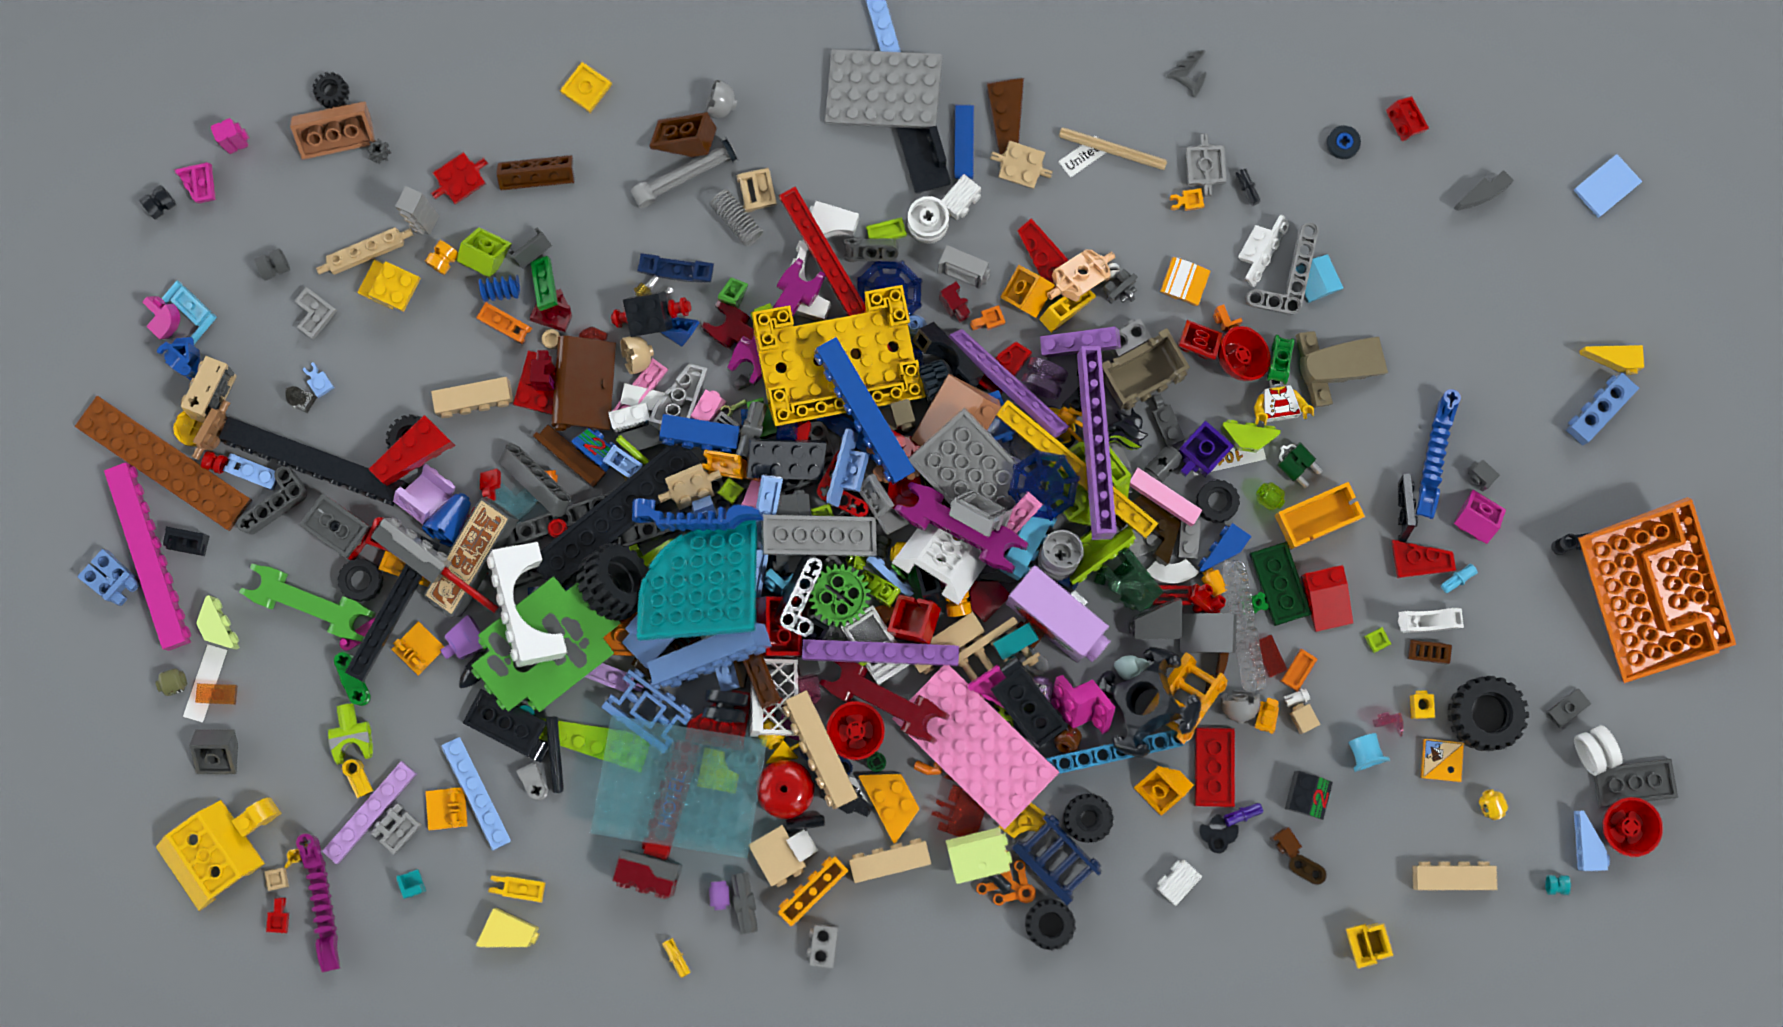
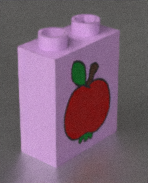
(1059, 616)

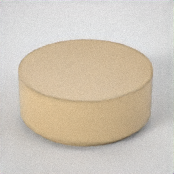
(550, 339)

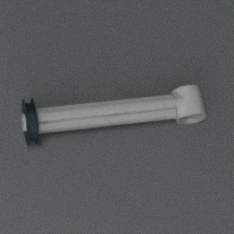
(646, 193)

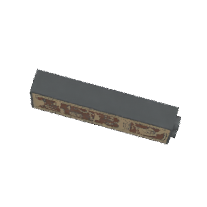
(483, 532)

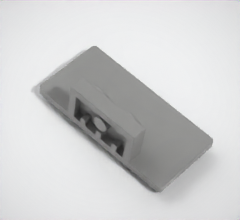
(876, 497)

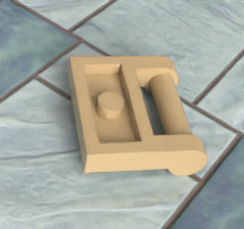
(763, 189)

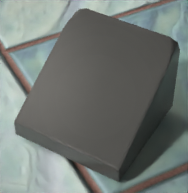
(808, 667)

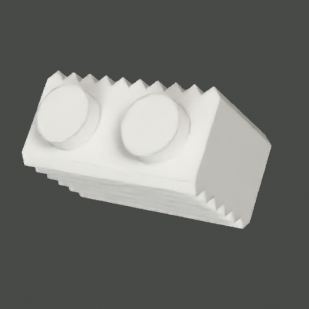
(961, 197)
(630, 417)
(1178, 882)

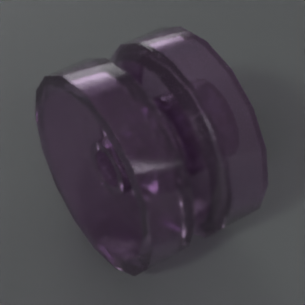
(1044, 378)

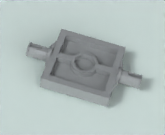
(1206, 165)

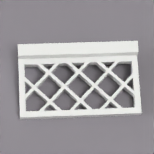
(756, 710)

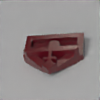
(556, 317)
(987, 598)

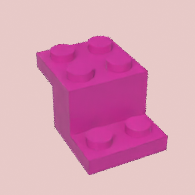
(1082, 704)

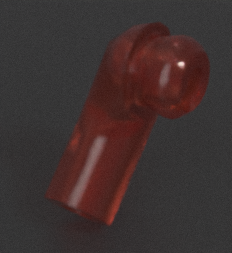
(592, 333)

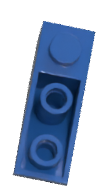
(1230, 545)

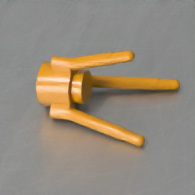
(1067, 415)

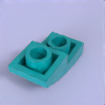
(1016, 641)

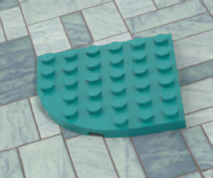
(701, 585)

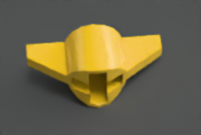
(293, 857)

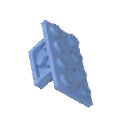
(647, 649)

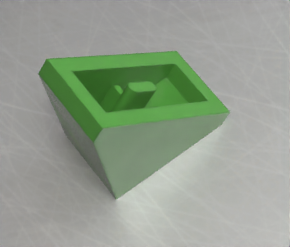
(733, 292)

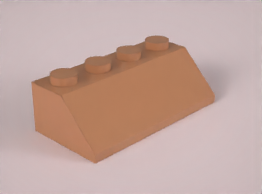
(332, 130)

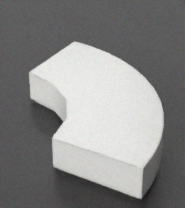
(1172, 573)

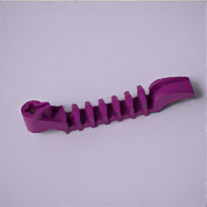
(327, 943)

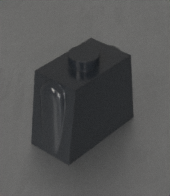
(929, 586)

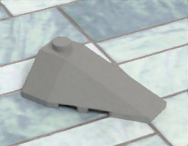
(681, 397)

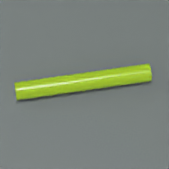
(632, 450)

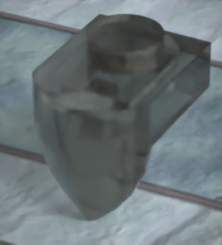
(299, 398)

